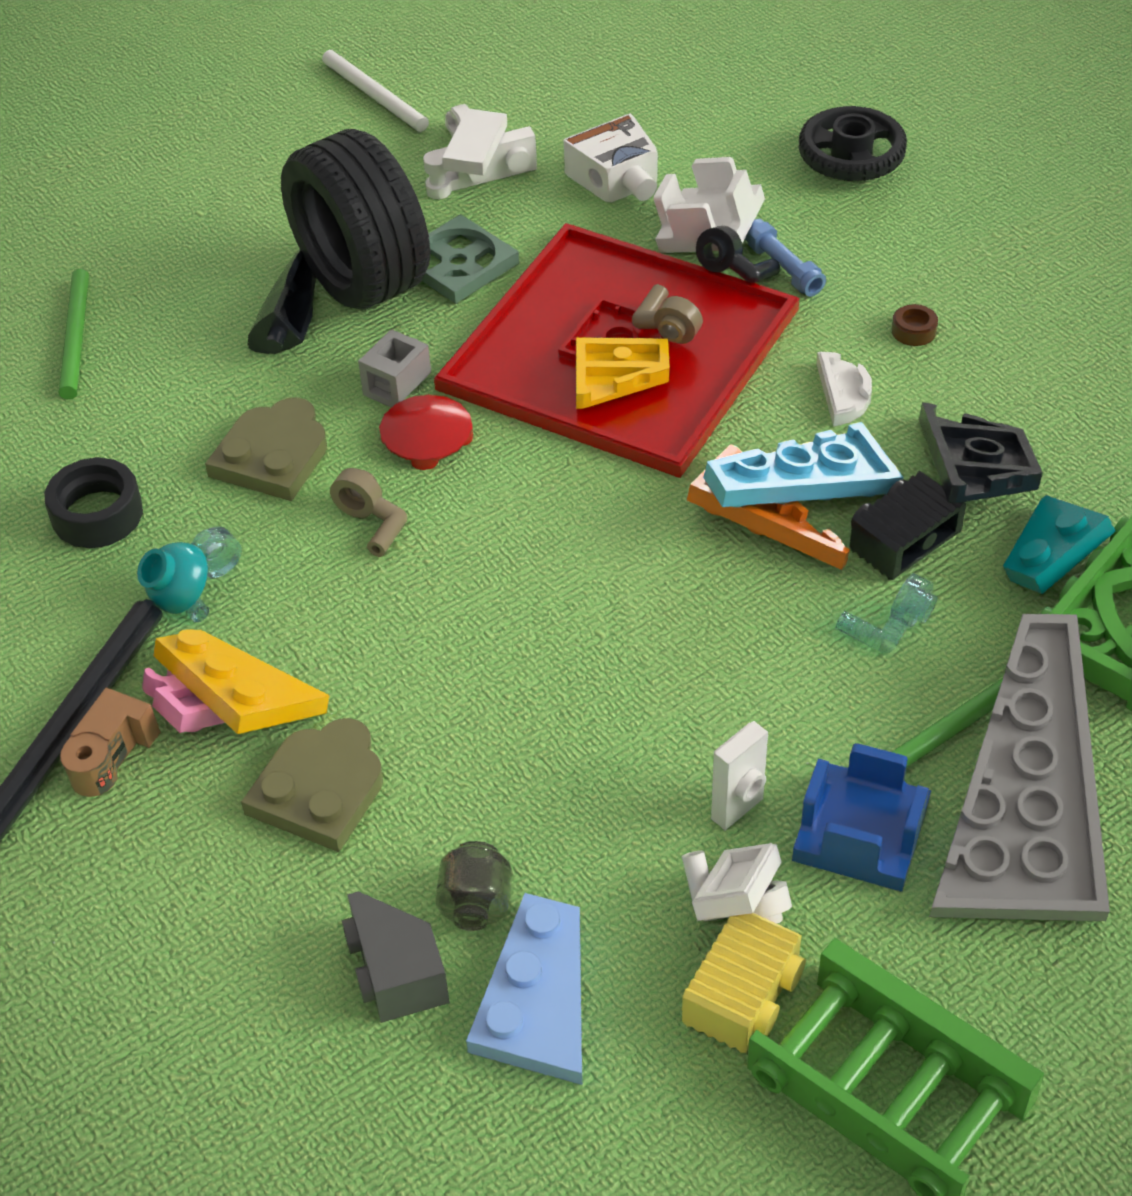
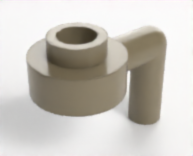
(672, 316)
(359, 496)

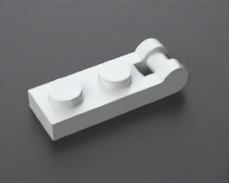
(513, 156)

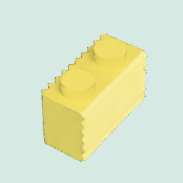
(742, 980)

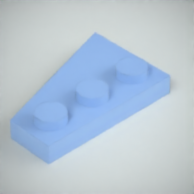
(535, 994)

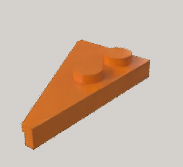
(777, 521)

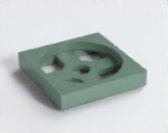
(469, 275)

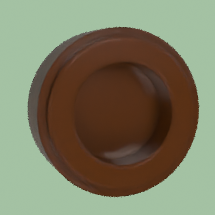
(914, 325)

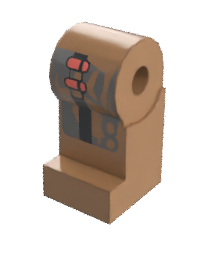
(105, 740)

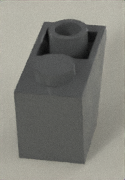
(399, 958)

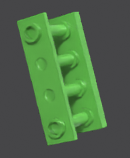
(908, 1016)

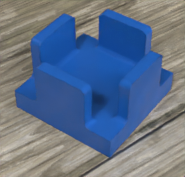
(862, 818)

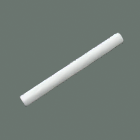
(375, 91)

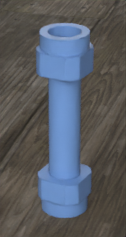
(805, 276)

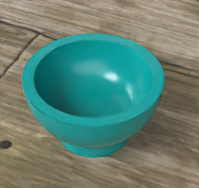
(173, 576)

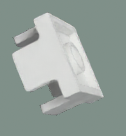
(721, 199)

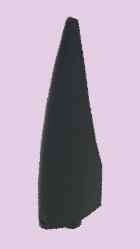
(286, 310)

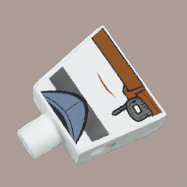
(613, 160)

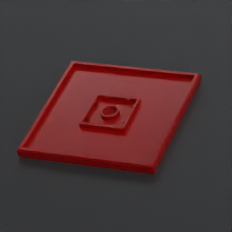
(590, 288)

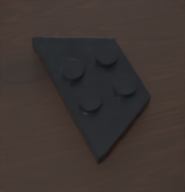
(979, 456)

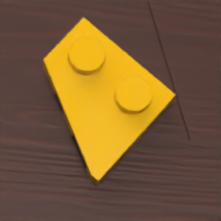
(618, 367)

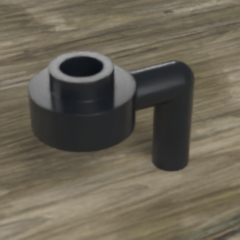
(731, 256)

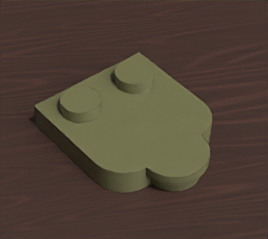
(271, 449)
(318, 783)

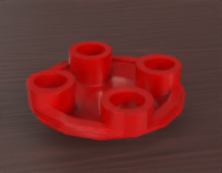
(426, 429)

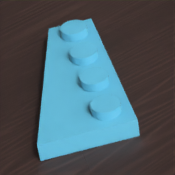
(821, 470)

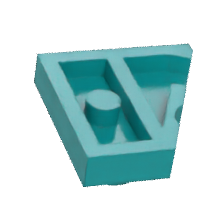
(1054, 543)

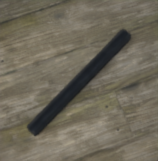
(101, 674)

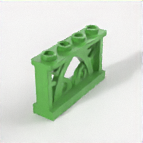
(1096, 586)

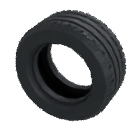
(355, 218)

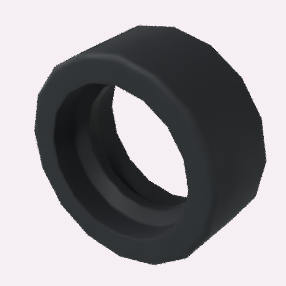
(99, 527)

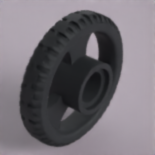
(851, 143)

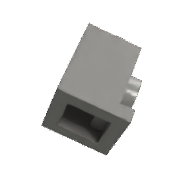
(394, 368)

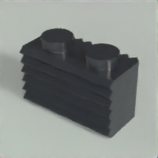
(905, 525)

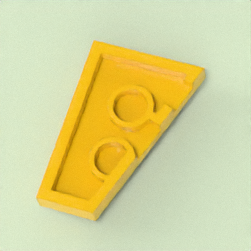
(235, 684)

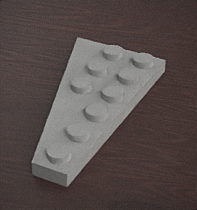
(1031, 810)

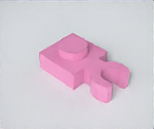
(178, 703)

